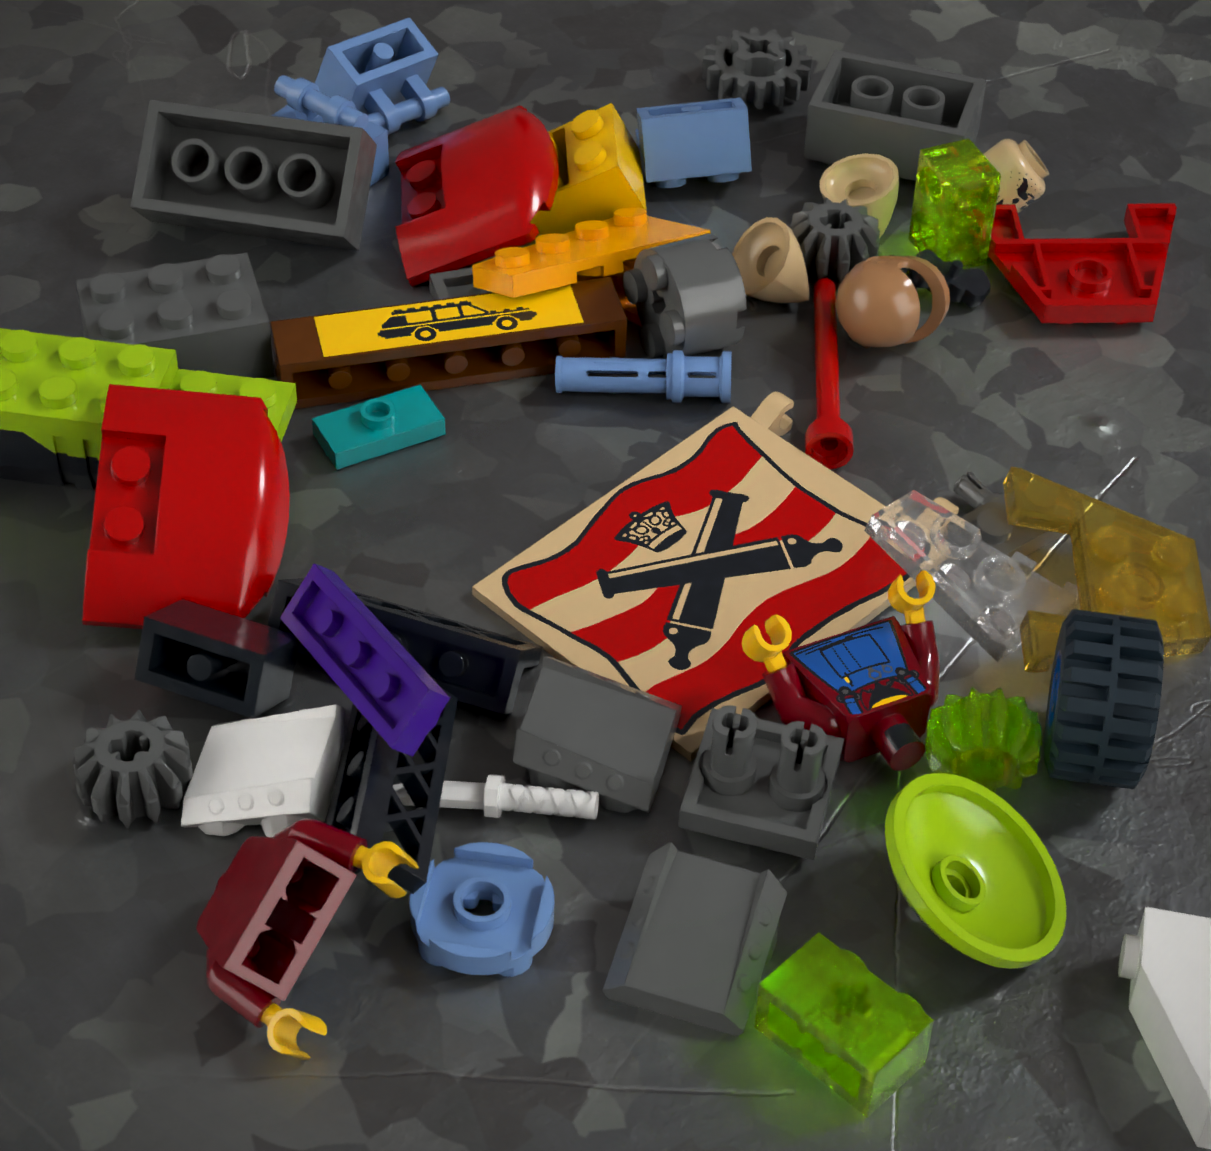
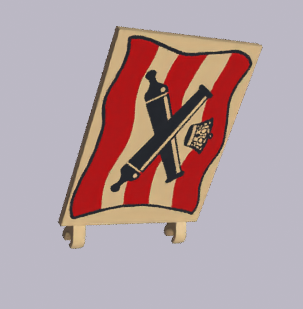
(692, 556)

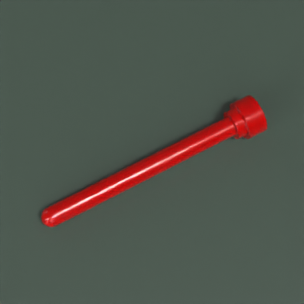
(829, 436)

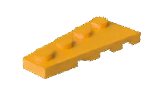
(589, 250)

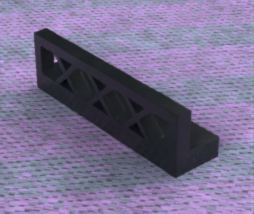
(459, 657)
(365, 795)

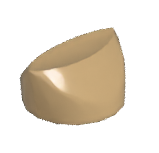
(866, 182)
(772, 263)

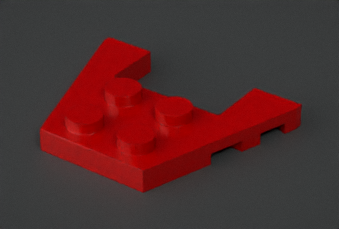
(1087, 277)

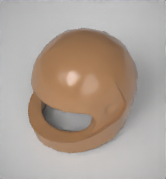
(881, 304)

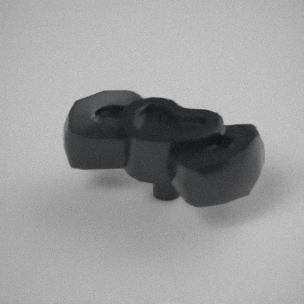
(964, 285)

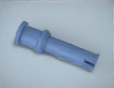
(573, 373)

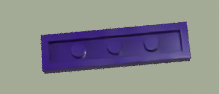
(365, 660)

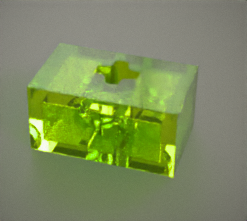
(843, 1023)

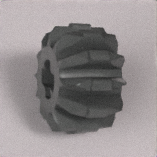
(835, 237)
(132, 768)

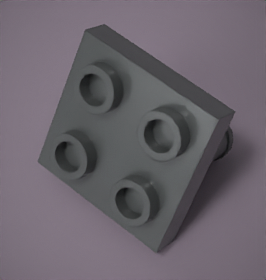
(761, 782)

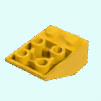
(596, 171)

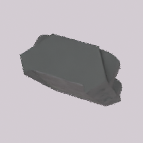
(595, 736)
(697, 940)

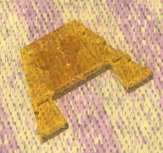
(1119, 566)

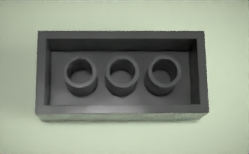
(254, 174)

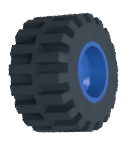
(1103, 699)

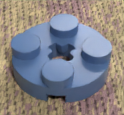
(489, 943)

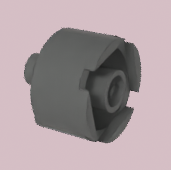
(686, 297)

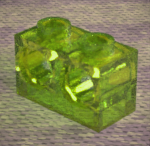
(954, 203)

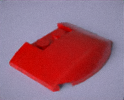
(474, 192)
(184, 505)

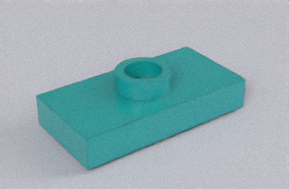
(378, 426)

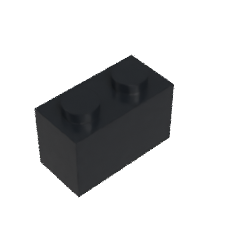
(216, 658)

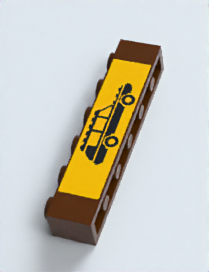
(446, 342)

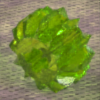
(984, 739)

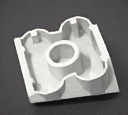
(266, 772)

